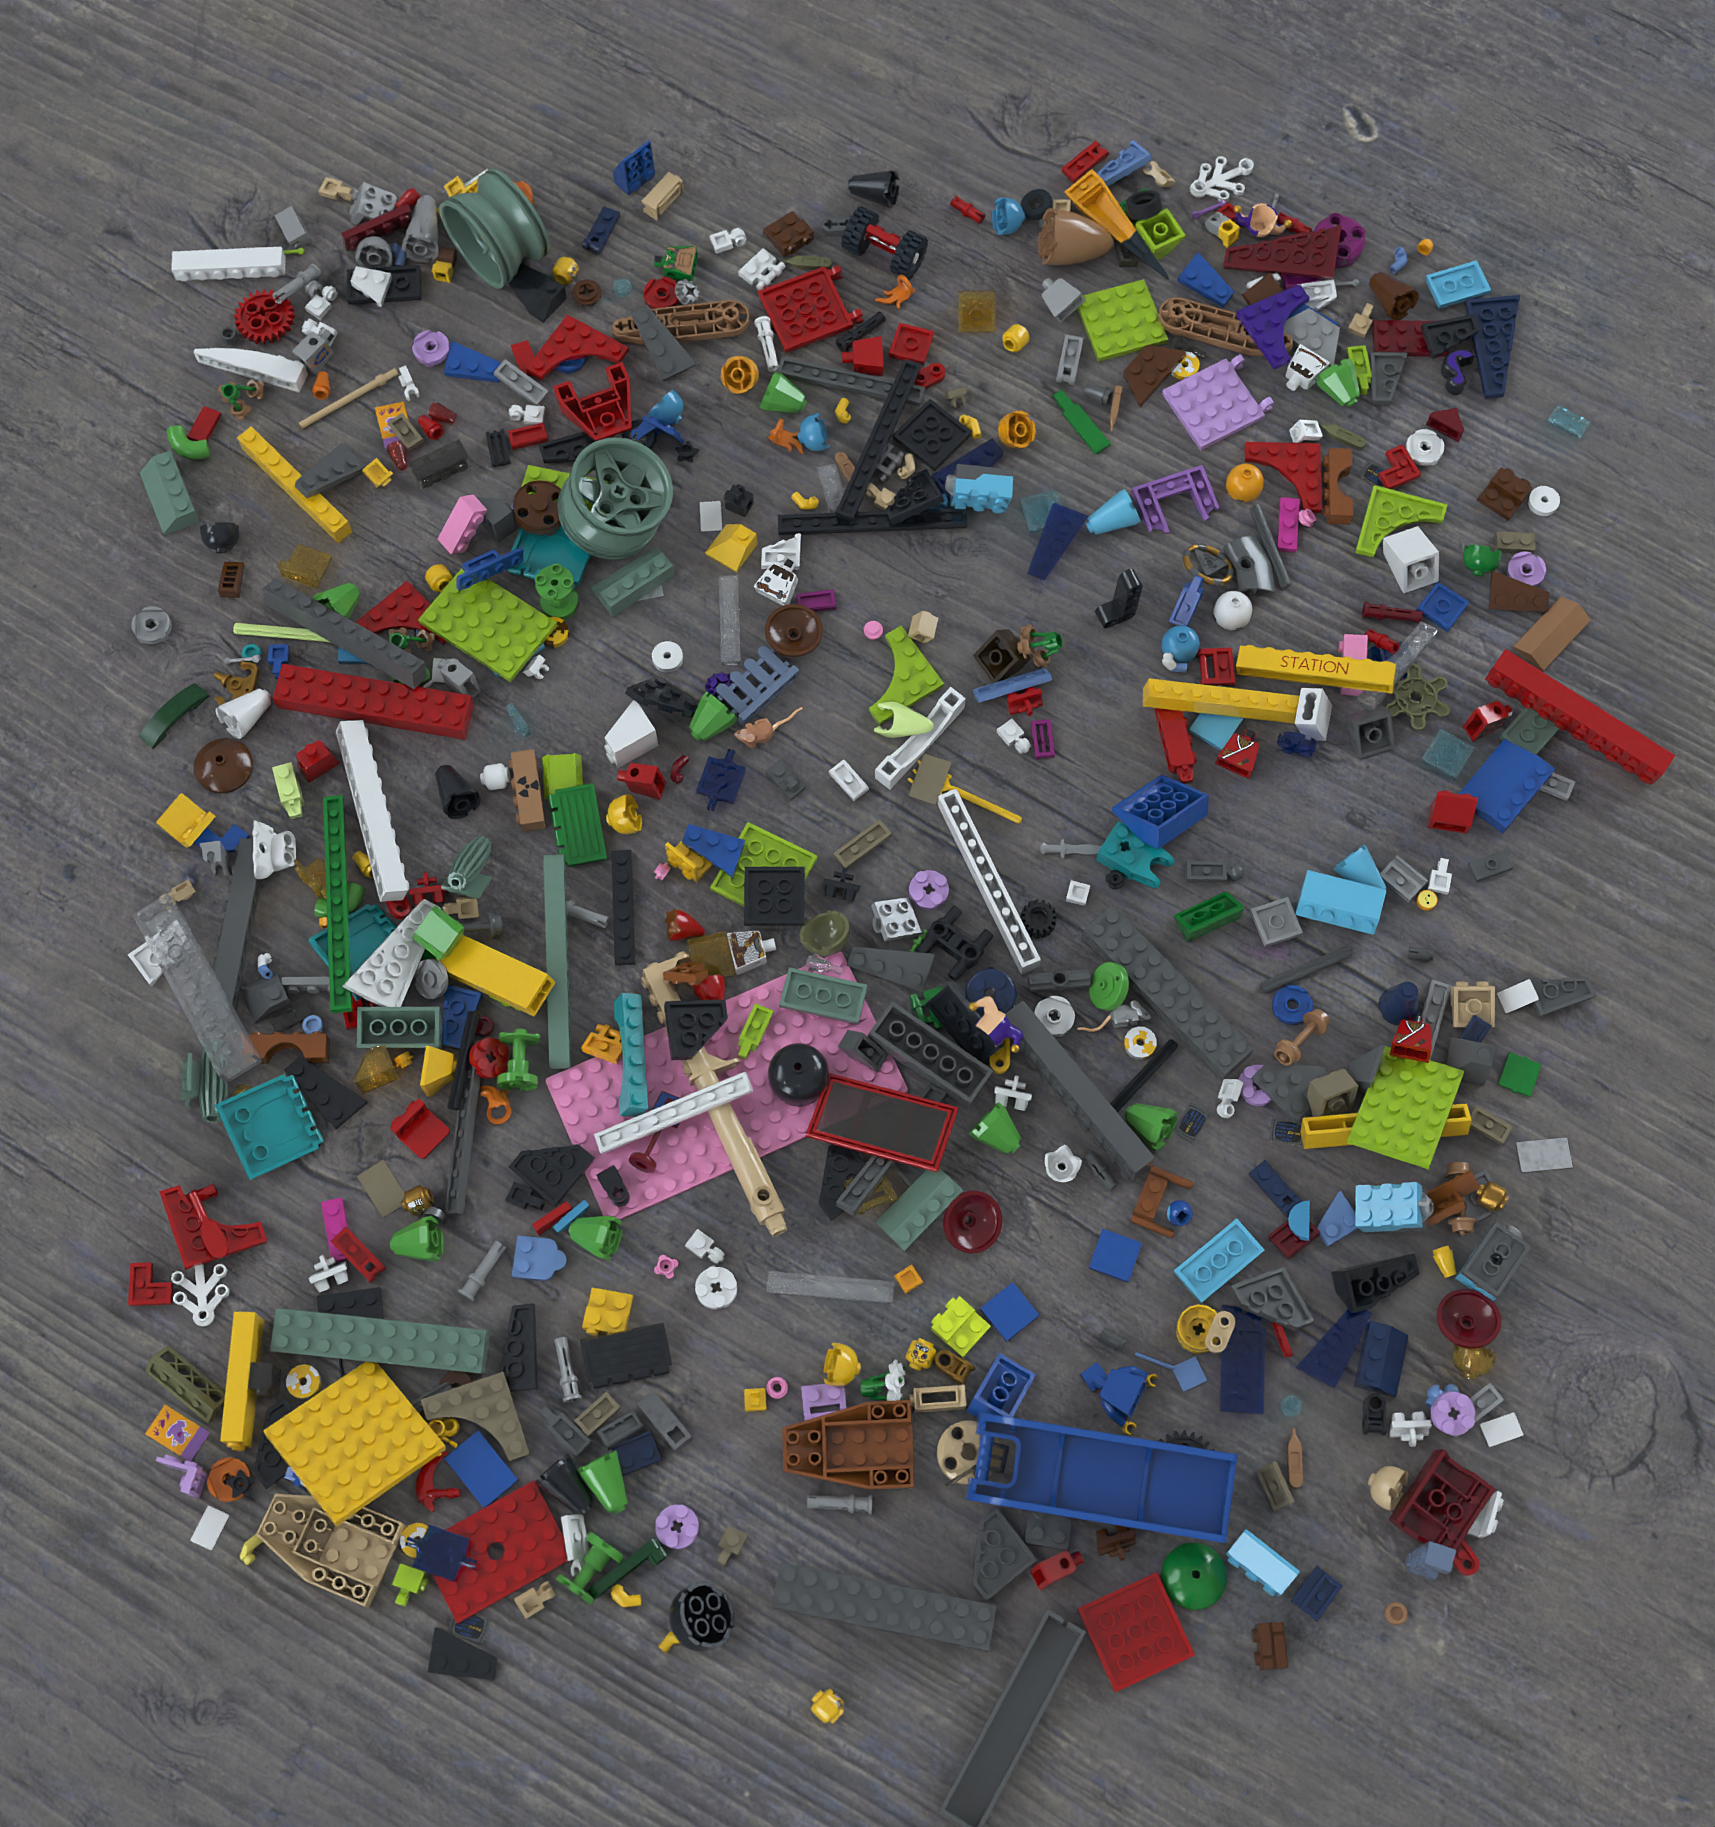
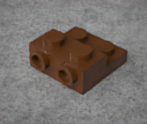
(789, 234)
(1505, 493)

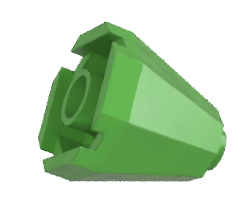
(1340, 383)
(782, 396)
(340, 598)
(710, 718)
(1151, 1123)
(997, 1130)
(597, 1235)
(419, 1240)

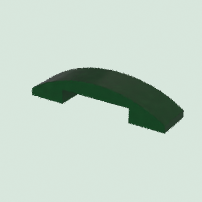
(170, 713)

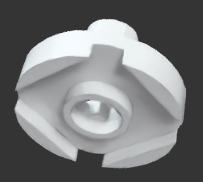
(1427, 438)
(1064, 1010)
(718, 1299)

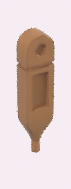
(1115, 406)
(844, 464)
(1294, 1458)

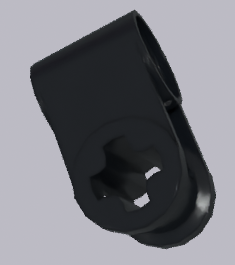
(612, 1184)
(1373, 1416)

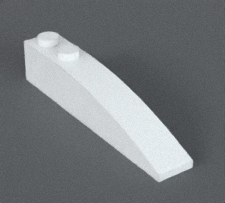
(256, 365)

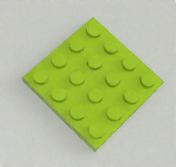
(1121, 320)
(761, 850)

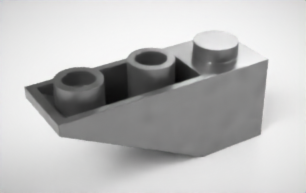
(665, 1422)

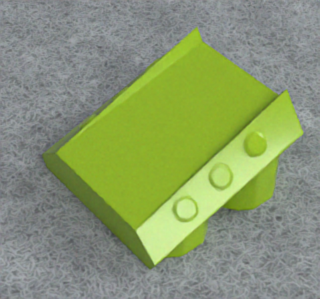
(561, 772)

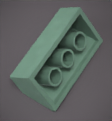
(168, 493)
(634, 581)
(399, 1027)
(918, 1207)

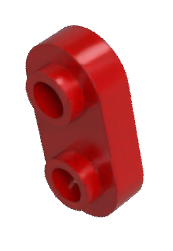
(930, 377)
(402, 905)
(1463, 1554)

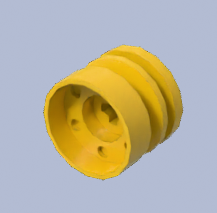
(1191, 1318)

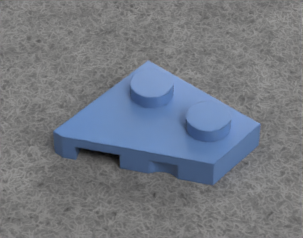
(1337, 1221)

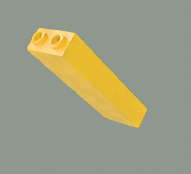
(498, 975)
(239, 1400)

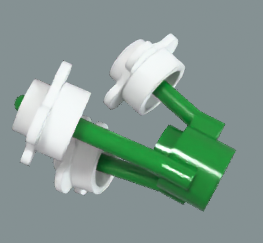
(893, 1381)

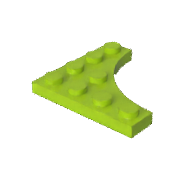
(1392, 510)
(912, 677)

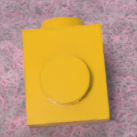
(377, 473)

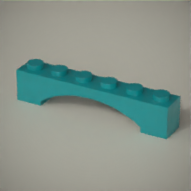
(633, 1094)

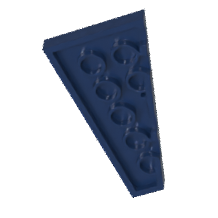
(1494, 340)

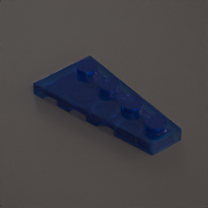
(984, 455)
(1056, 536)
(1334, 1350)

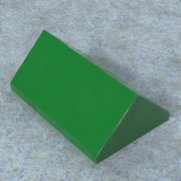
(1208, 916)

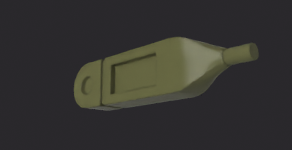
(809, 262)
(1344, 436)

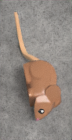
(760, 732)

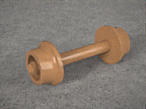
(1315, 1022)
(1462, 1224)

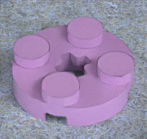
(430, 357)
(1529, 561)
(923, 880)
(1248, 1091)
(1464, 1419)
(688, 1531)

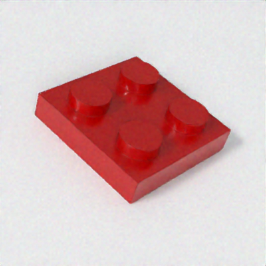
(911, 343)

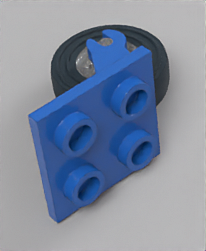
(646, 430)

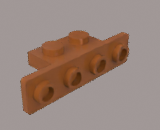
(1447, 1196)

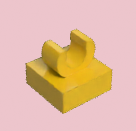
(755, 1399)

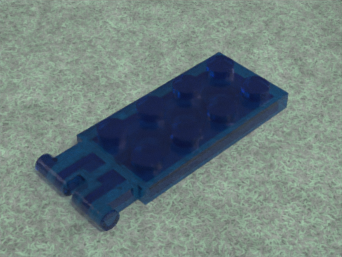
(1243, 1365)

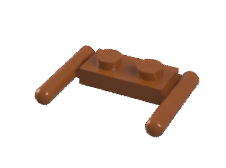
(1151, 1197)

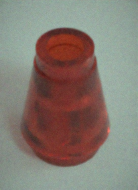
(441, 413)
(397, 454)

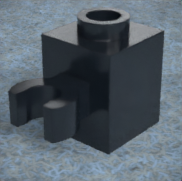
(738, 500)

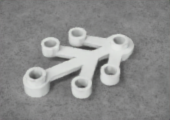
(1220, 180)
(201, 1291)

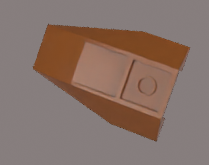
(855, 1446)

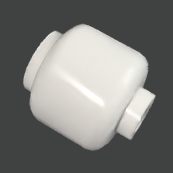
(495, 776)

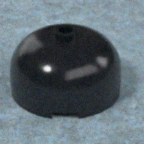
(798, 1086)
(701, 1617)

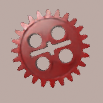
(263, 317)

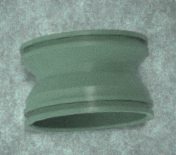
(495, 228)
(634, 476)

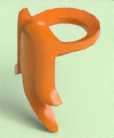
(899, 293)
(784, 438)
(496, 1099)

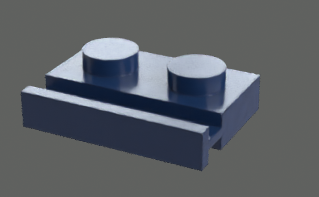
(637, 1453)
(1316, 1593)

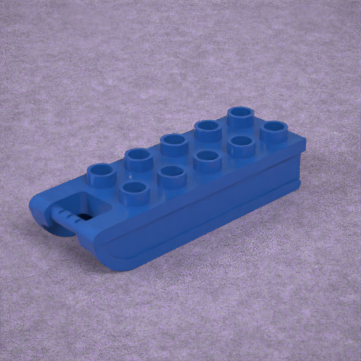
(1108, 1478)

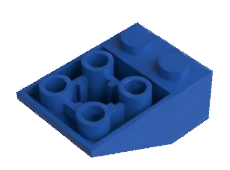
(635, 169)

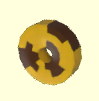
(560, 636)

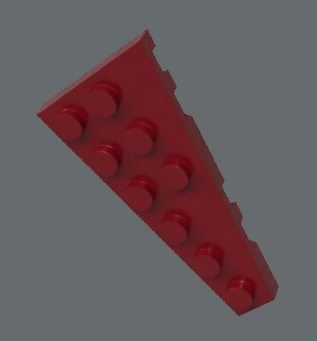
(1295, 255)

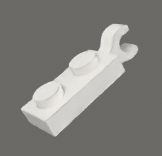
(575, 1541)

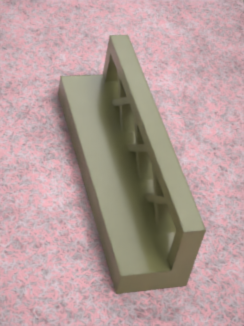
(183, 1385)

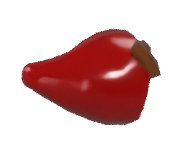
(682, 926)
(710, 988)

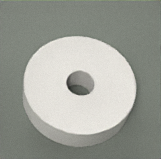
(1543, 493)
(670, 664)

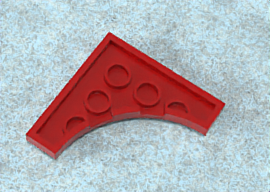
(574, 341)
(1297, 463)
(398, 610)
(187, 1234)

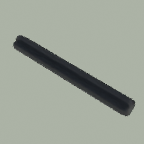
(463, 1060)
(1140, 1079)

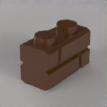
(1271, 1646)

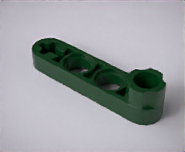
(651, 1551)

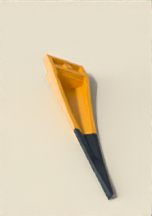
(1097, 202)

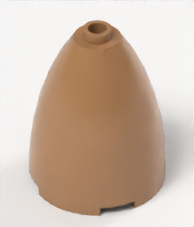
(1071, 238)

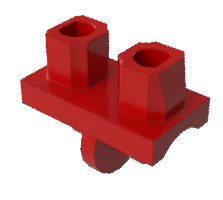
(1024, 702)
(419, 893)

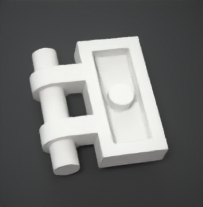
(758, 266)

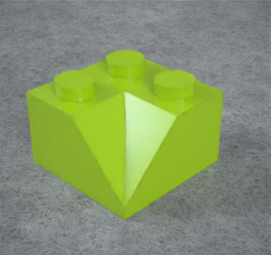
(1160, 233)

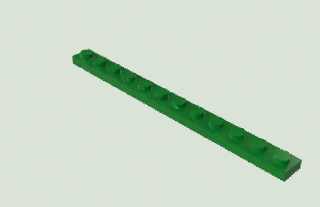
(337, 903)

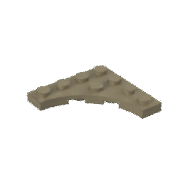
(486, 1404)

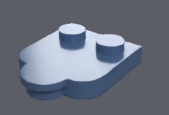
(537, 1259)

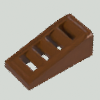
(231, 592)

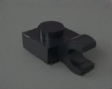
(522, 1196)

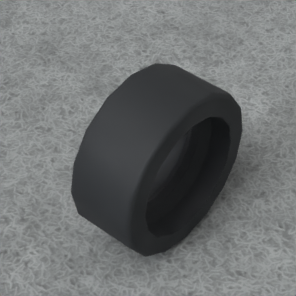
(1143, 205)

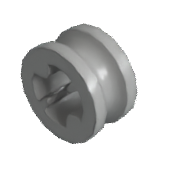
(314, 288)

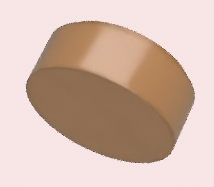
(1395, 1613)

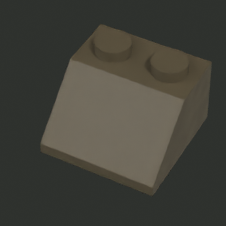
(1332, 1094)

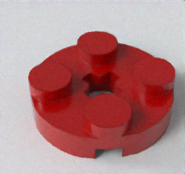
(657, 286)
(499, 1055)

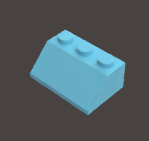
(1261, 1563)

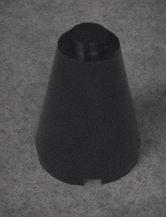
(876, 187)
(455, 793)
(566, 1485)

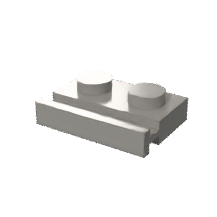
(1403, 878)

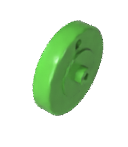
(1109, 986)

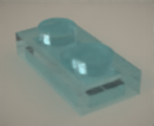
(1568, 422)

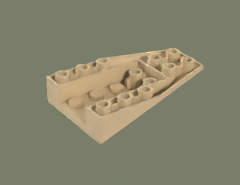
(336, 1558)

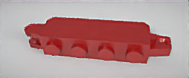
(1176, 743)

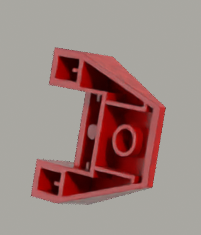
(602, 412)

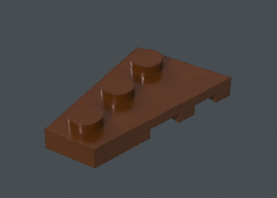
(1515, 595)

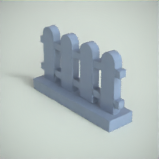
(754, 694)

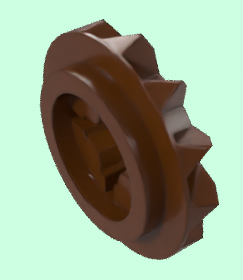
(593, 289)

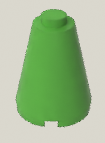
(606, 1481)

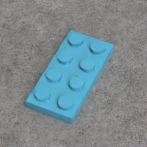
(1218, 1261)

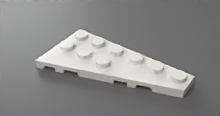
(391, 967)

